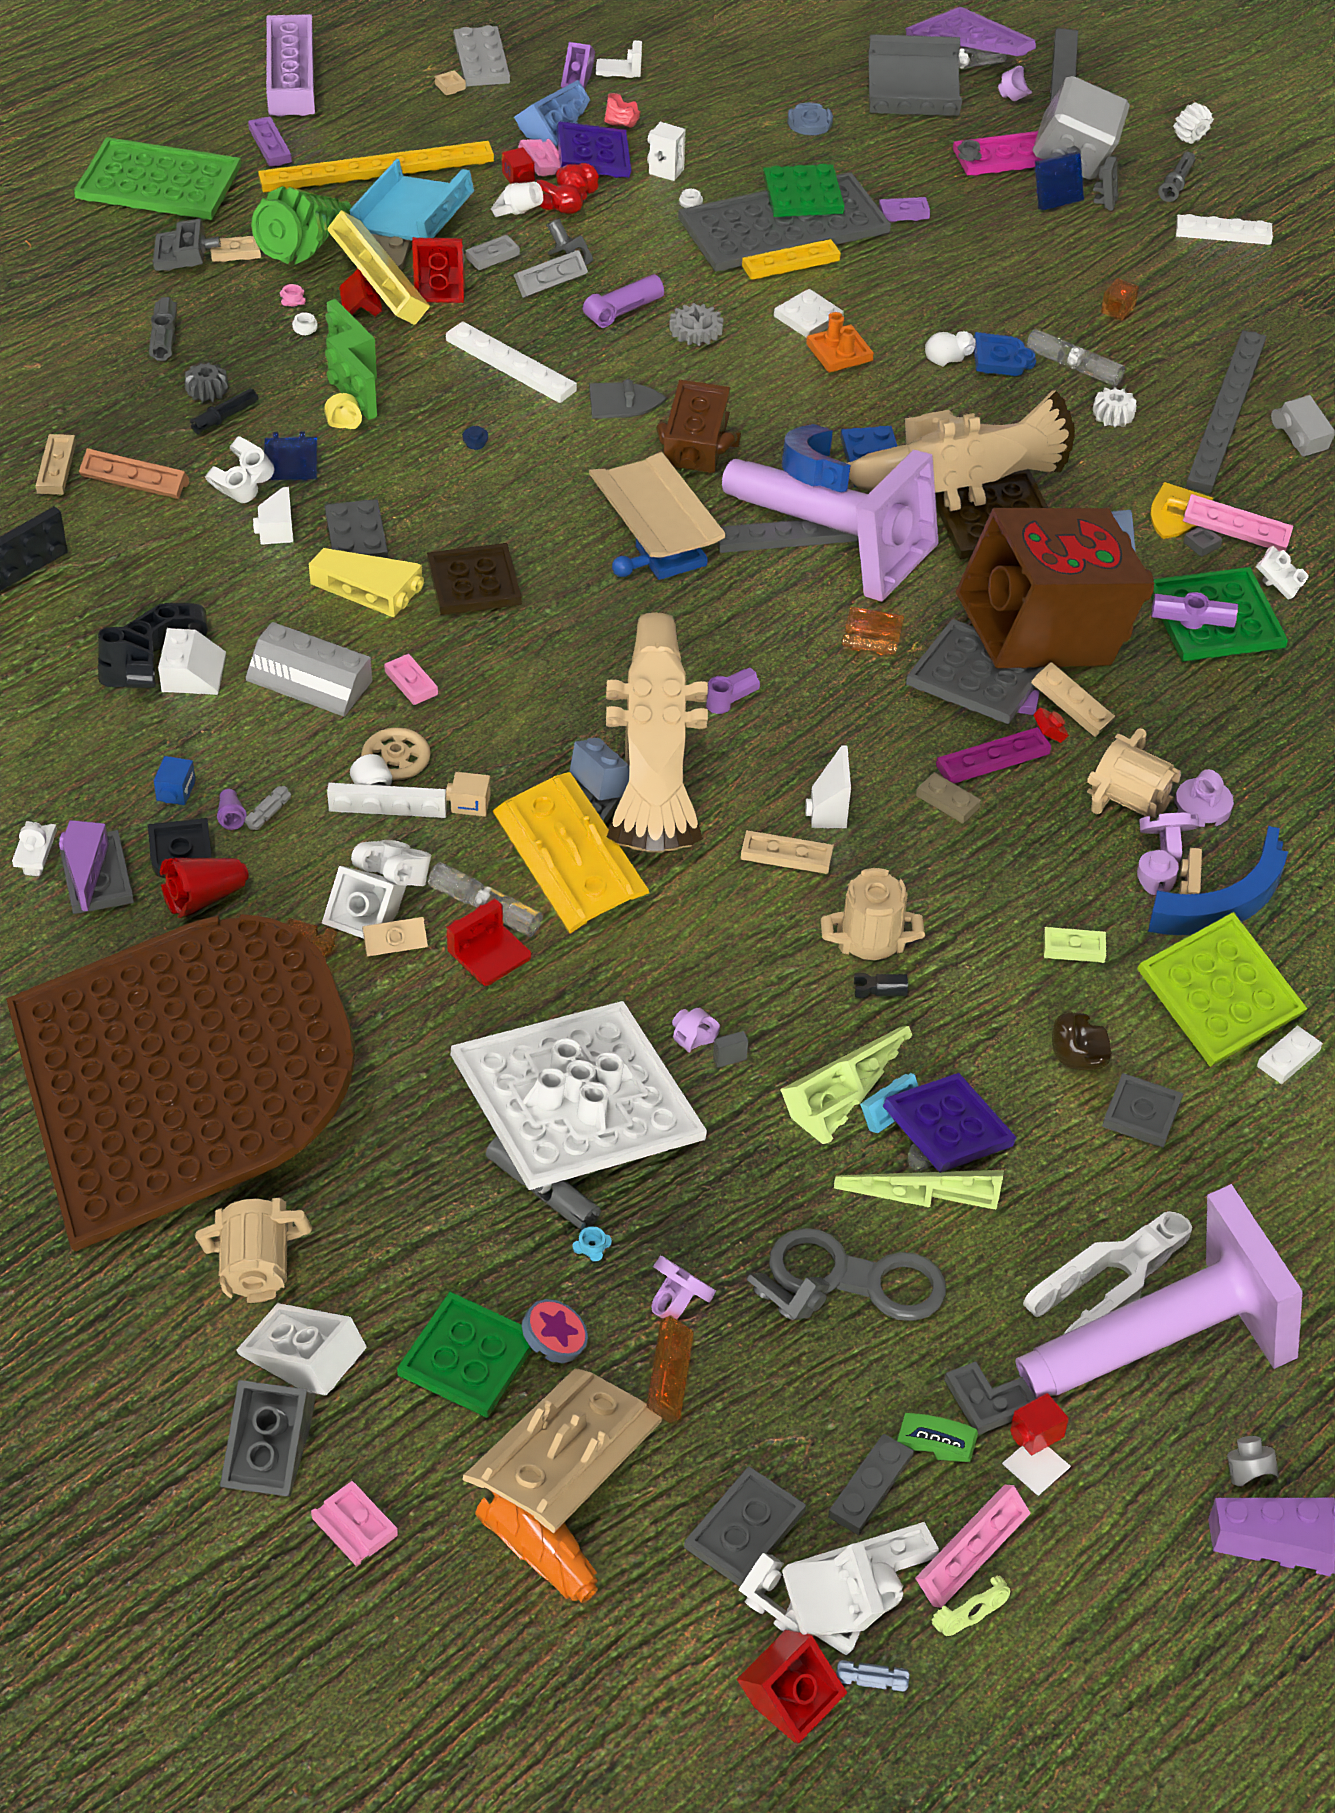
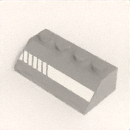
(309, 669)

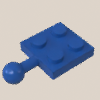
(661, 567)

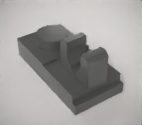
(1109, 187)

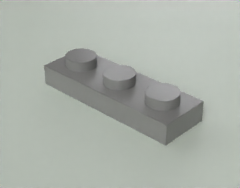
(550, 273)

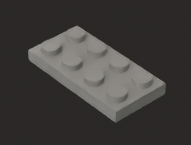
(481, 56)

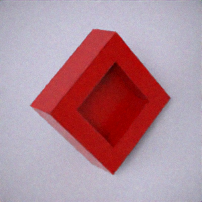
(1051, 724)

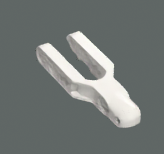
(1136, 1255)

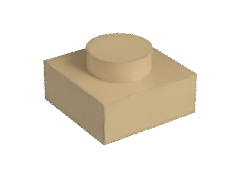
(450, 82)

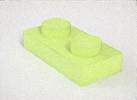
(1074, 944)

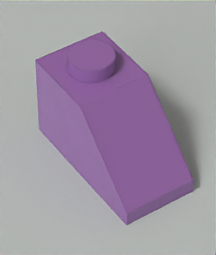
(578, 64)

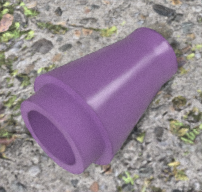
(230, 810)

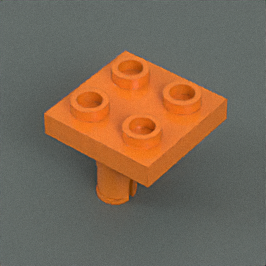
(839, 345)

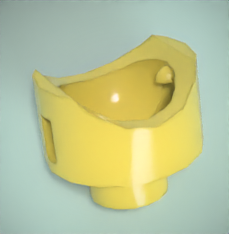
(343, 411)

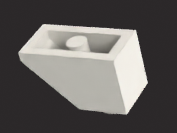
(274, 519)

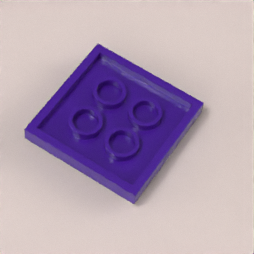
(598, 146)
(949, 1122)

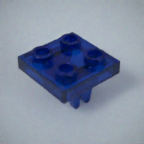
(1059, 180)
(292, 456)

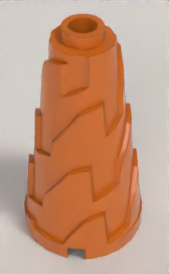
(551, 1554)

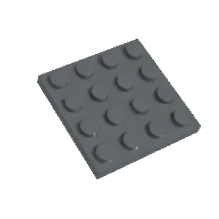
(964, 674)

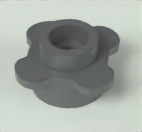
(969, 150)

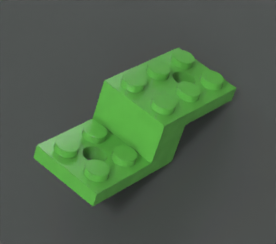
(351, 358)

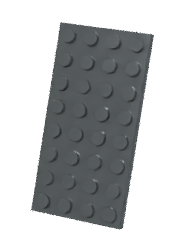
(746, 225)

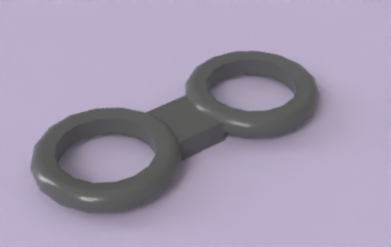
(860, 1275)

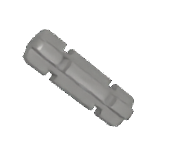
(267, 808)

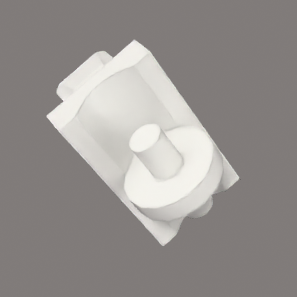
(1281, 573)
(34, 847)

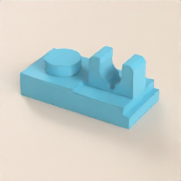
(875, 1115)

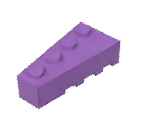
(1277, 1530)

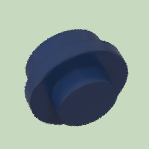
(475, 437)

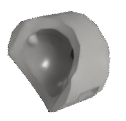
(1251, 1460)

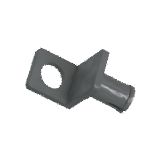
(567, 243)

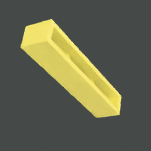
(378, 268)

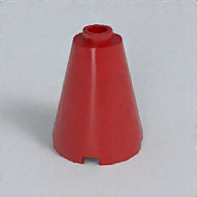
(200, 882)

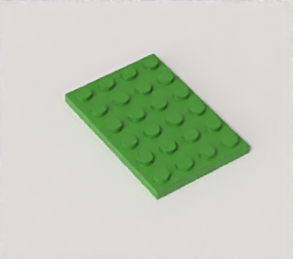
(158, 178)

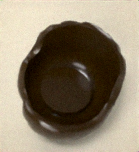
(1080, 1043)

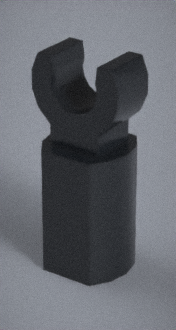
(880, 985)

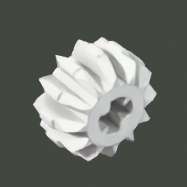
(1193, 123)
(1114, 407)

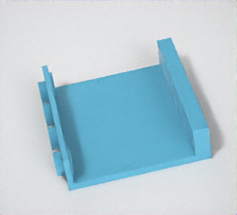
(411, 205)

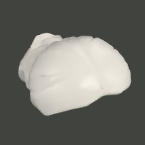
(947, 348)

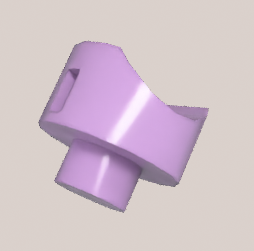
(1014, 84)
(1155, 868)
(691, 1028)

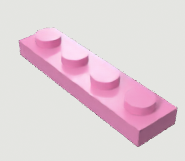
(1237, 523)
(972, 1546)

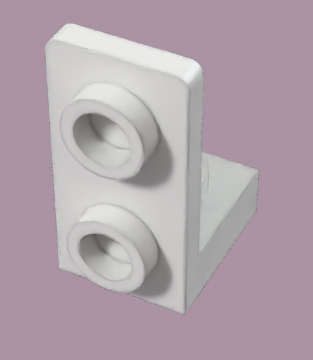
(627, 68)
(761, 1578)

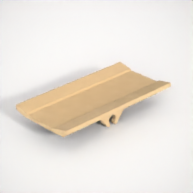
(658, 506)
(565, 1447)

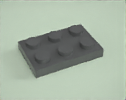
(356, 528)
(113, 881)
(744, 1525)

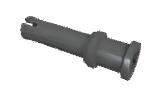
(1177, 176)

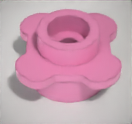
(292, 295)

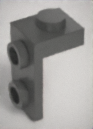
(806, 1300)

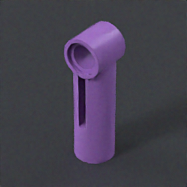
(606, 308)

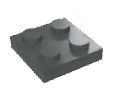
(1142, 1110)

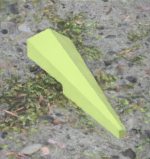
(828, 1094)
(966, 1187)

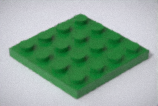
(1255, 623)

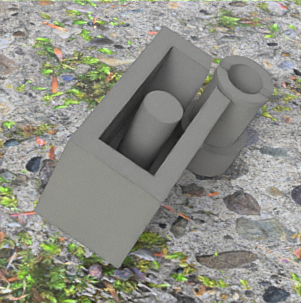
(1304, 425)

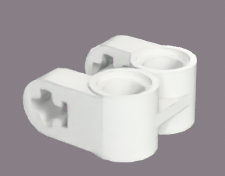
(242, 480)
(394, 861)

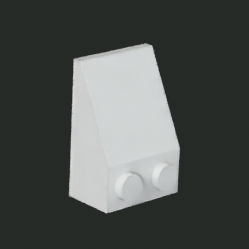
(304, 1346)

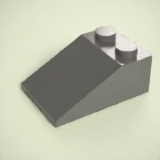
(267, 1437)

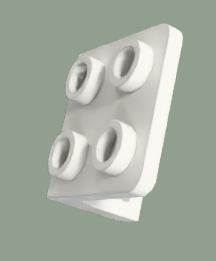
(834, 1593)

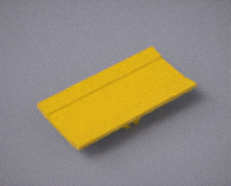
(569, 850)

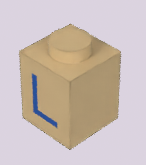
(469, 794)

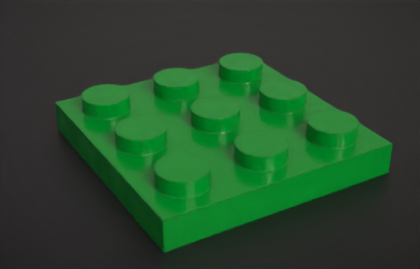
(803, 190)
(466, 1354)

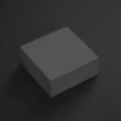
(1202, 541)
(730, 1049)

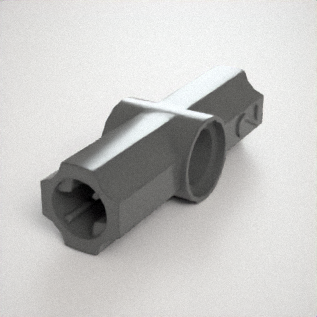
(163, 329)

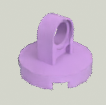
(1206, 798)
(1169, 829)
(679, 1287)

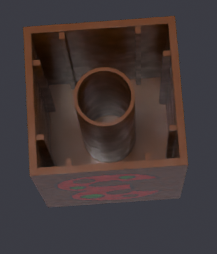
(1053, 587)

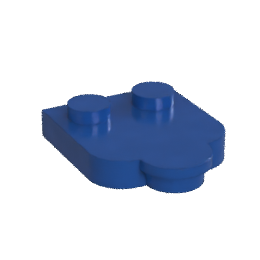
(1002, 354)

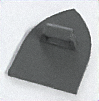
(623, 399)

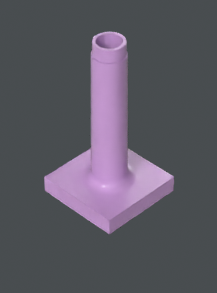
(892, 522)
(1241, 1279)

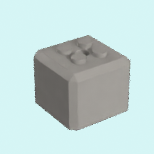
(1082, 121)

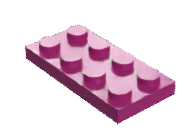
(1001, 154)

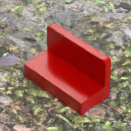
(358, 293)

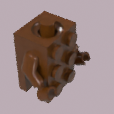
(697, 426)

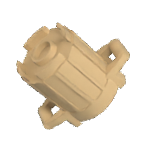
(1132, 777)
(873, 917)
(253, 1246)

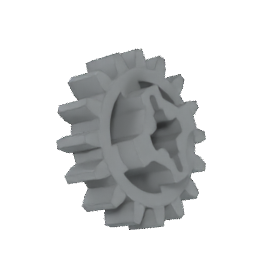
(696, 324)

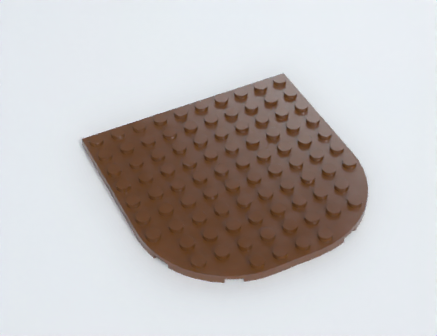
(181, 1068)

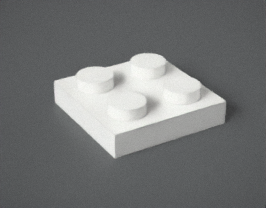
(806, 313)

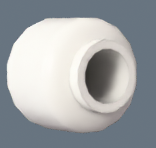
(371, 771)

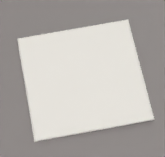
(1036, 1470)

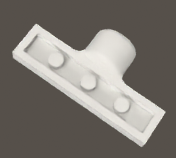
(892, 1553)

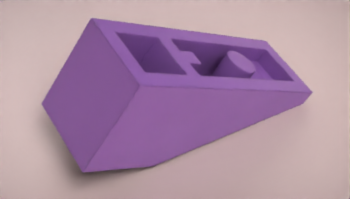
(84, 854)

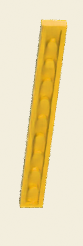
(375, 166)

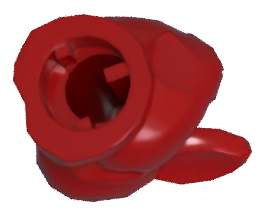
(573, 185)

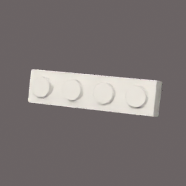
(1224, 229)
(387, 800)

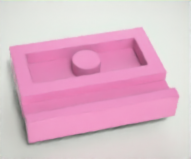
(543, 154)
(354, 1523)

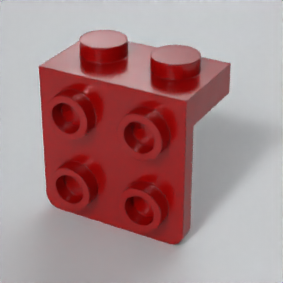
(485, 944)

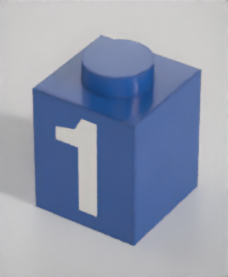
(174, 780)

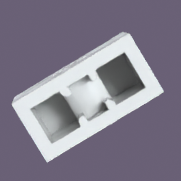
(666, 151)

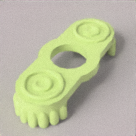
(953, 1621)

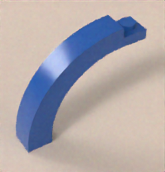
(807, 460)
(1192, 912)

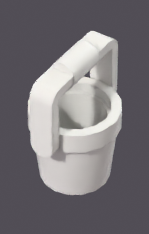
(518, 199)

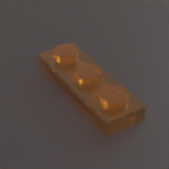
(670, 1369)

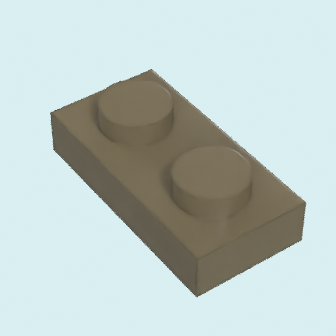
(948, 797)

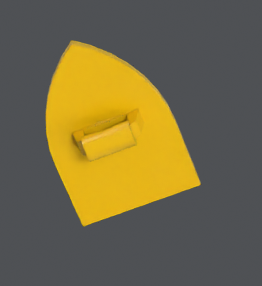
(1169, 510)

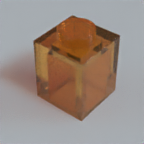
(1119, 299)

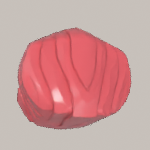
(620, 112)

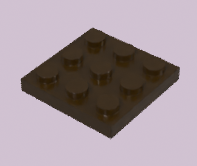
(474, 578)

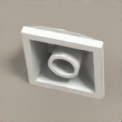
(831, 794)
(361, 900)

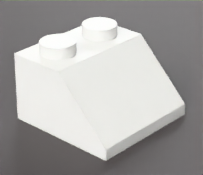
(190, 663)

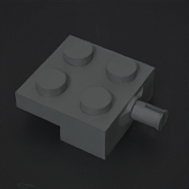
(183, 246)

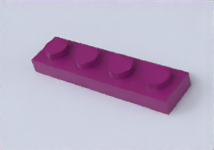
(993, 755)

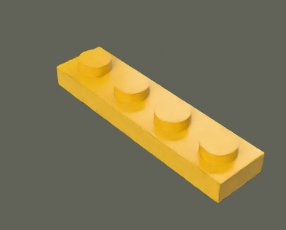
(791, 259)

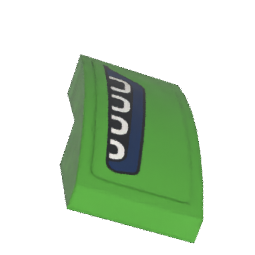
(939, 1435)

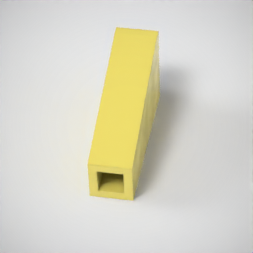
(367, 579)

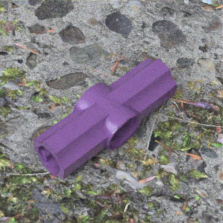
(1194, 610)

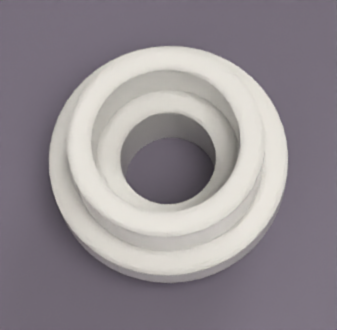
(690, 198)
(304, 324)

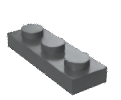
(870, 1484)

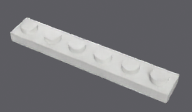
(511, 362)

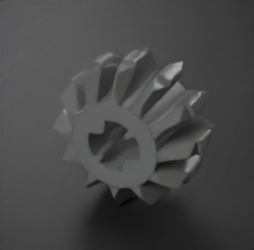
(206, 382)

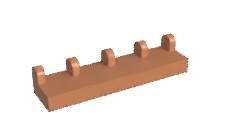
(133, 473)

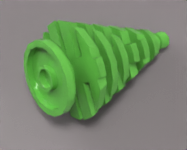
(294, 223)

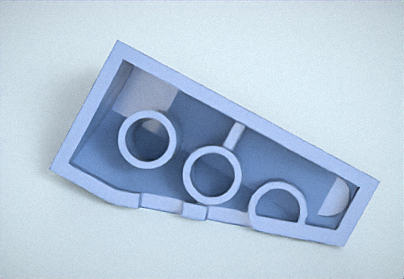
(542, 117)

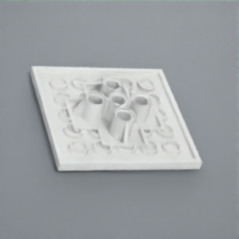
(577, 1094)

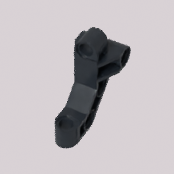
(128, 650)

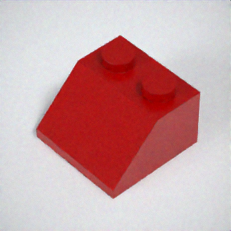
(792, 1684)

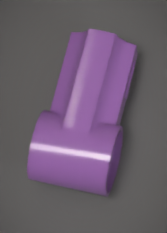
(725, 690)

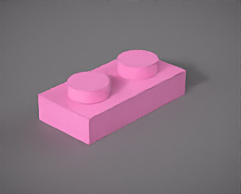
(411, 679)

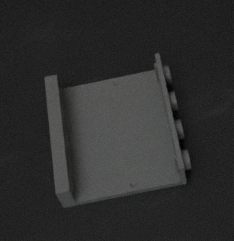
(914, 75)

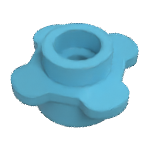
(595, 1236)

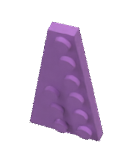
(974, 32)

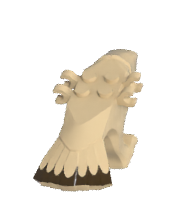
(976, 452)
(655, 804)

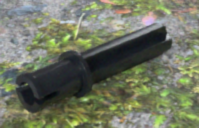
(216, 414)

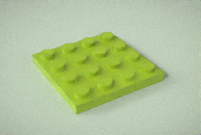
(1221, 989)

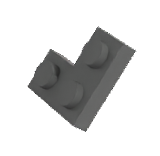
(982, 1404)

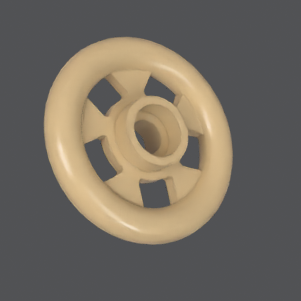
(398, 753)

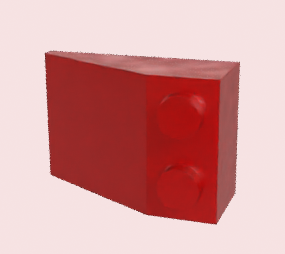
(439, 269)

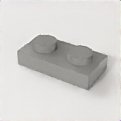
(492, 252)

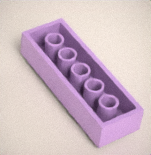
(290, 65)

